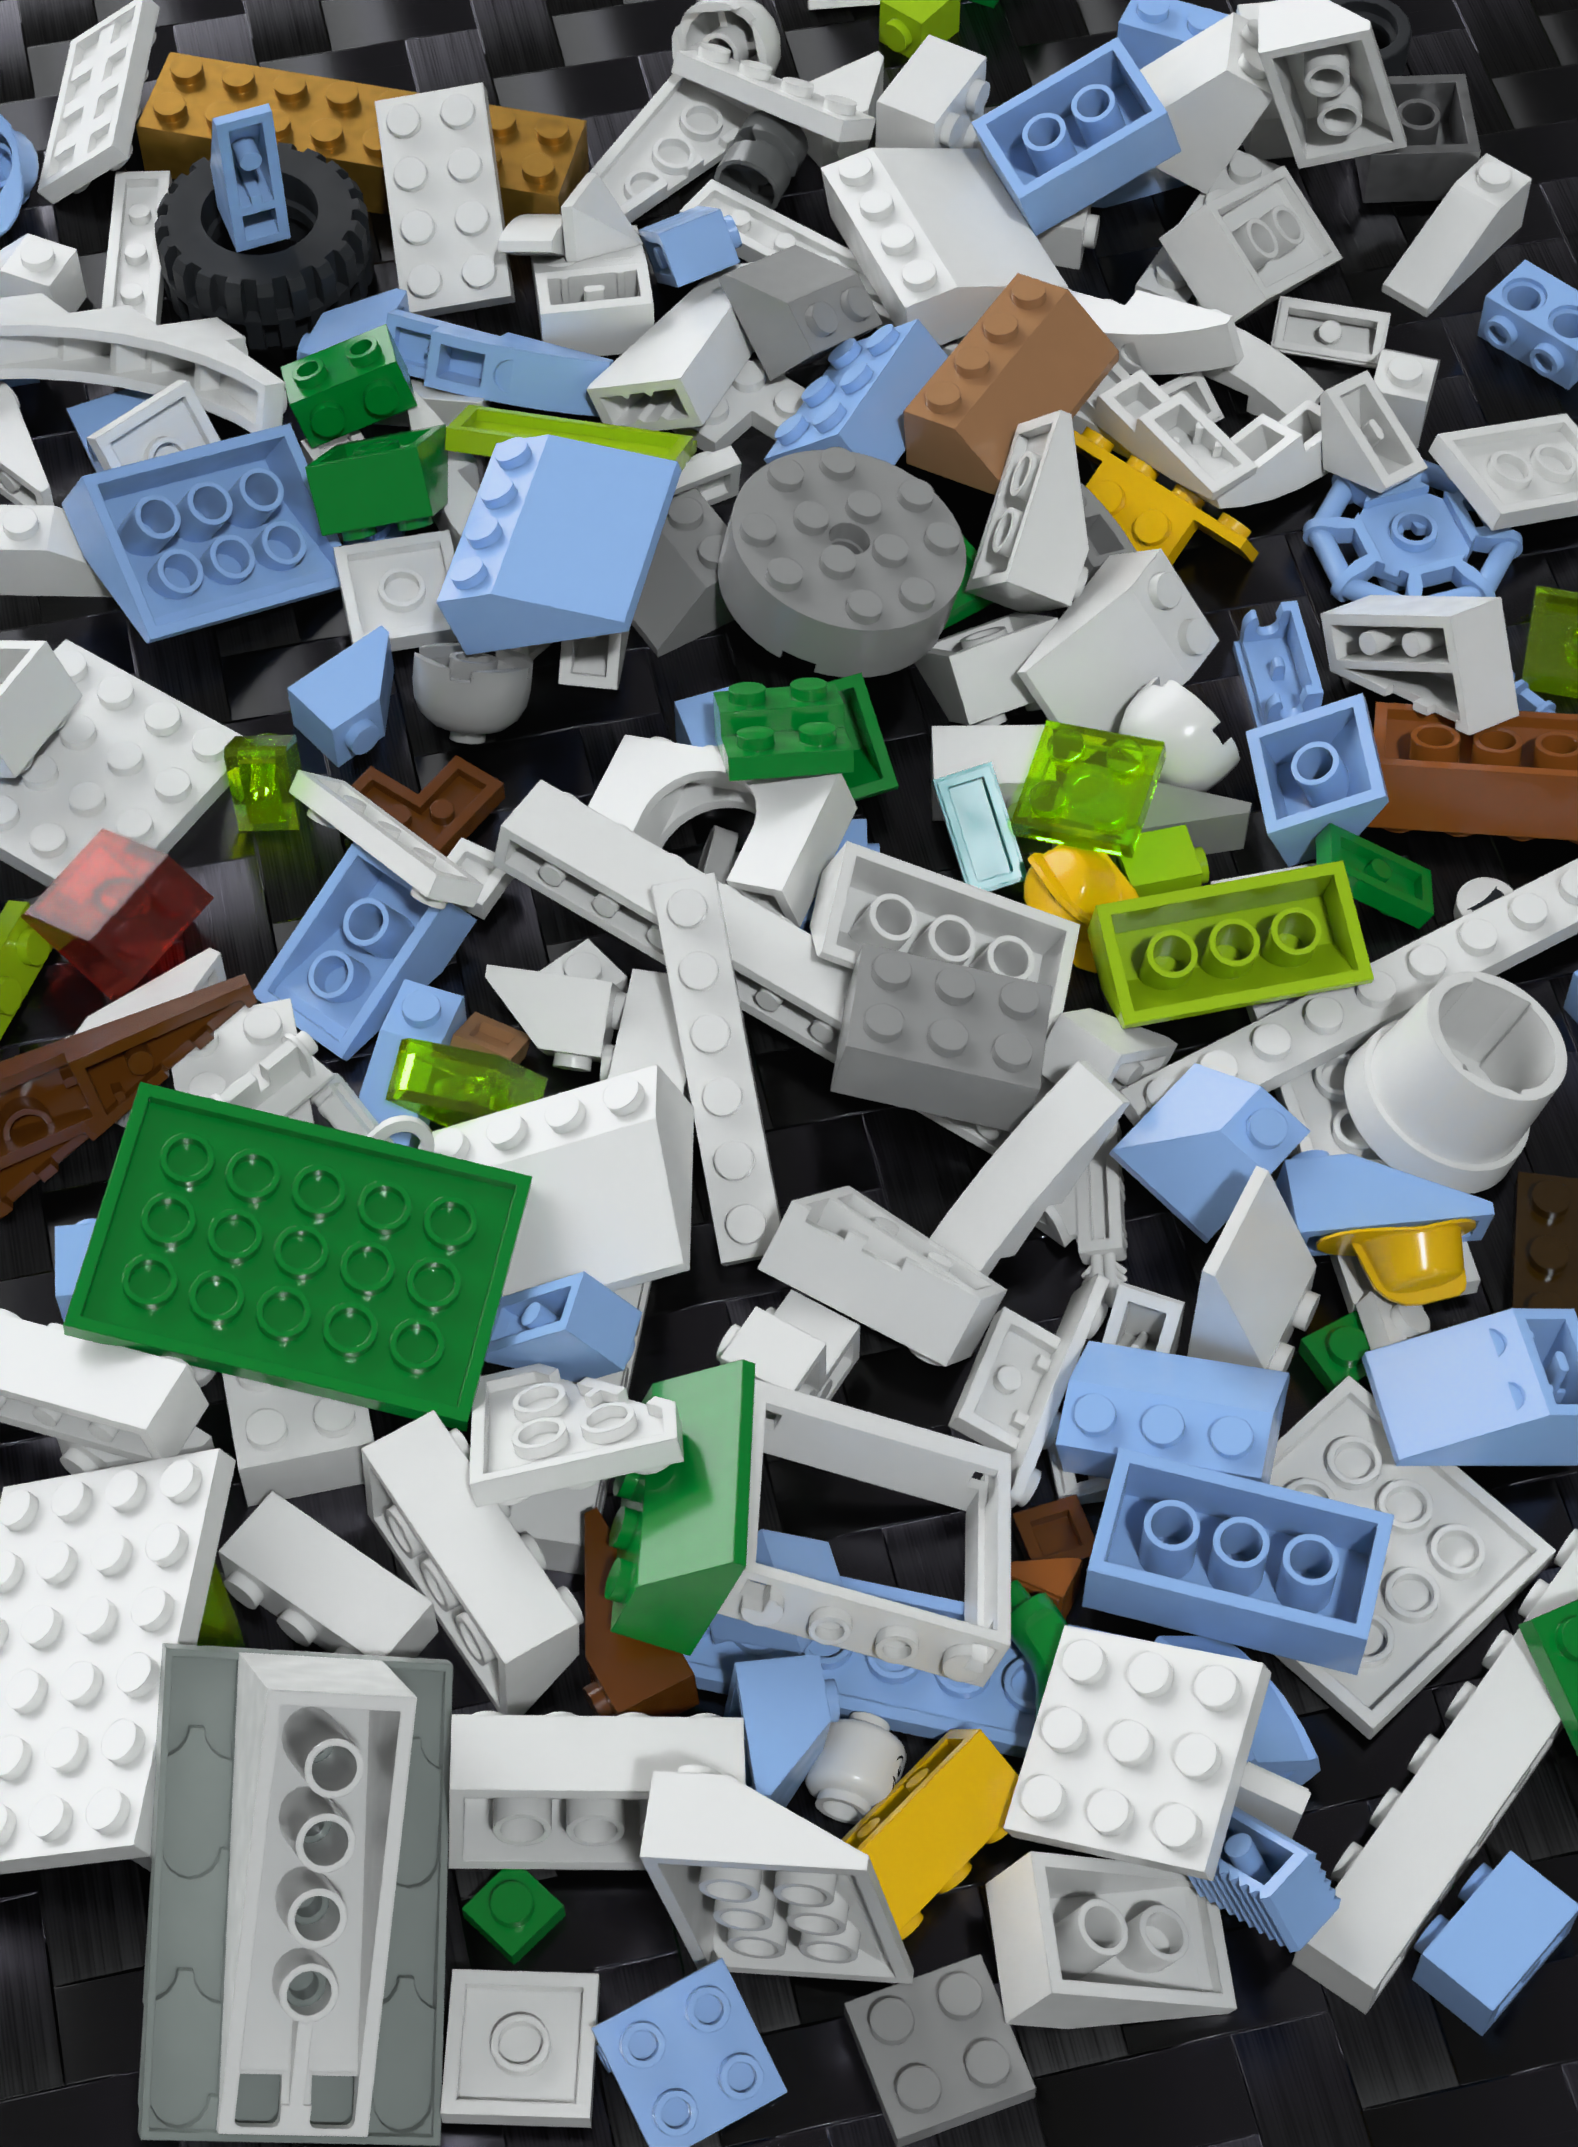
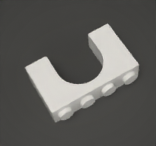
(796, 828)

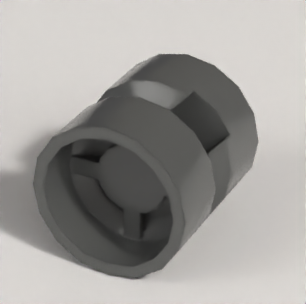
(763, 158)

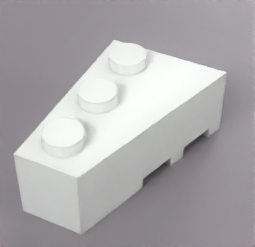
(883, 1274)

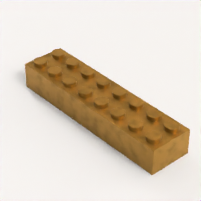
(536, 153)

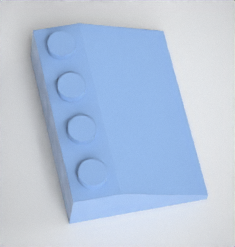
(205, 533)
(556, 543)

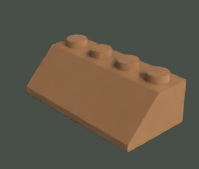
(1017, 363)

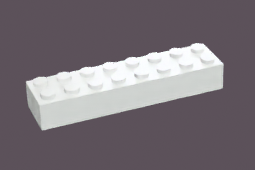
(280, 1435)

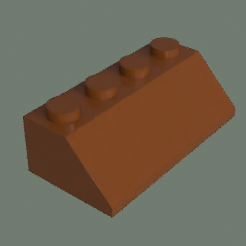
(1498, 782)

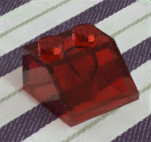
(117, 910)

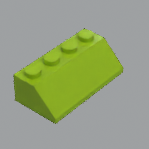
(1229, 945)

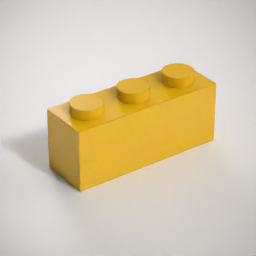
(936, 1822)

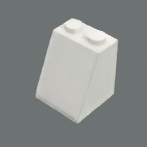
(1212, 96)

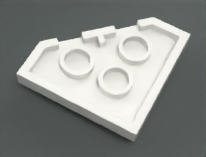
(553, 1434)

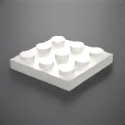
(1138, 1751)

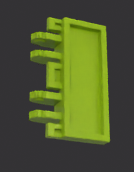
(480, 428)

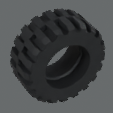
(274, 294)

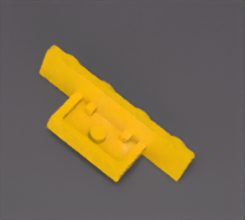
(1150, 512)

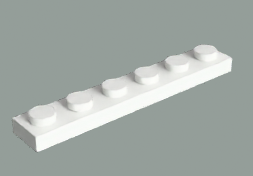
(718, 1066)

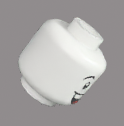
(856, 1767)

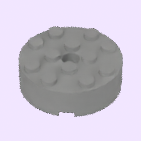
(841, 562)

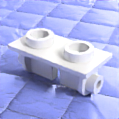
(281, 1078)

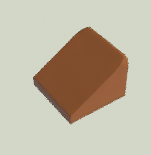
(1056, 1577)

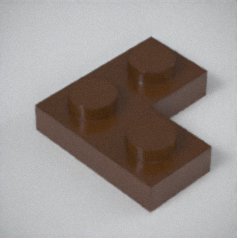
(445, 808)

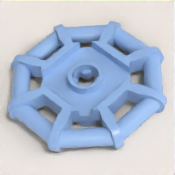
(1401, 561)

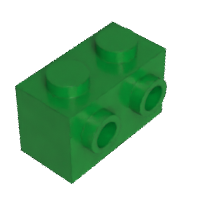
(348, 386)

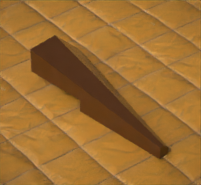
(90, 1080)

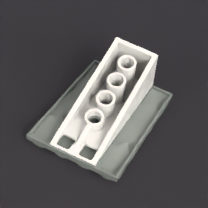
(297, 1898)

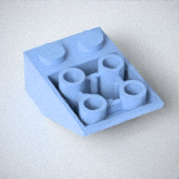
(1482, 1391)

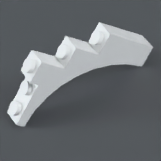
(134, 353)

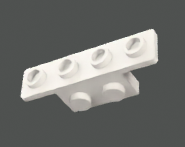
(1021, 1381)

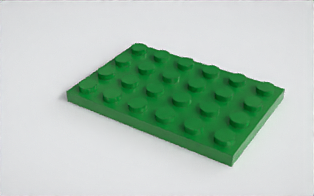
(299, 1256)

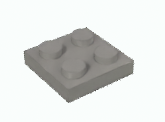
(939, 2051)

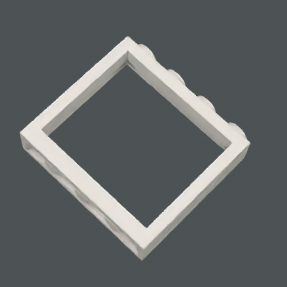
(905, 1461)

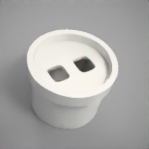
(1457, 1081)

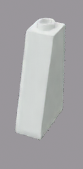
(678, 366)

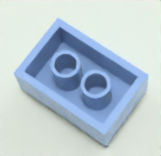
(1077, 136)
(863, 395)

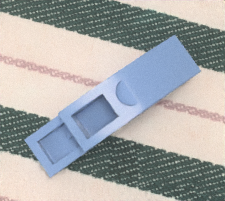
(496, 367)

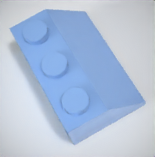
(1170, 1409)

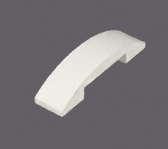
(1268, 378)

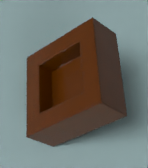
(1054, 1531)

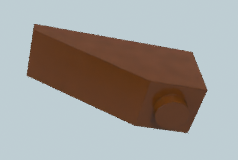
(623, 1670)

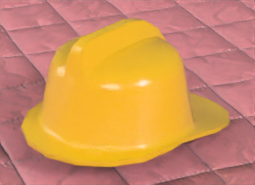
(1070, 885)
(1408, 1262)

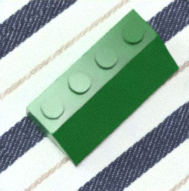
(686, 1525)

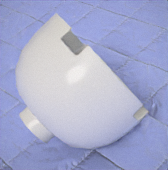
(734, 24)
(1186, 726)

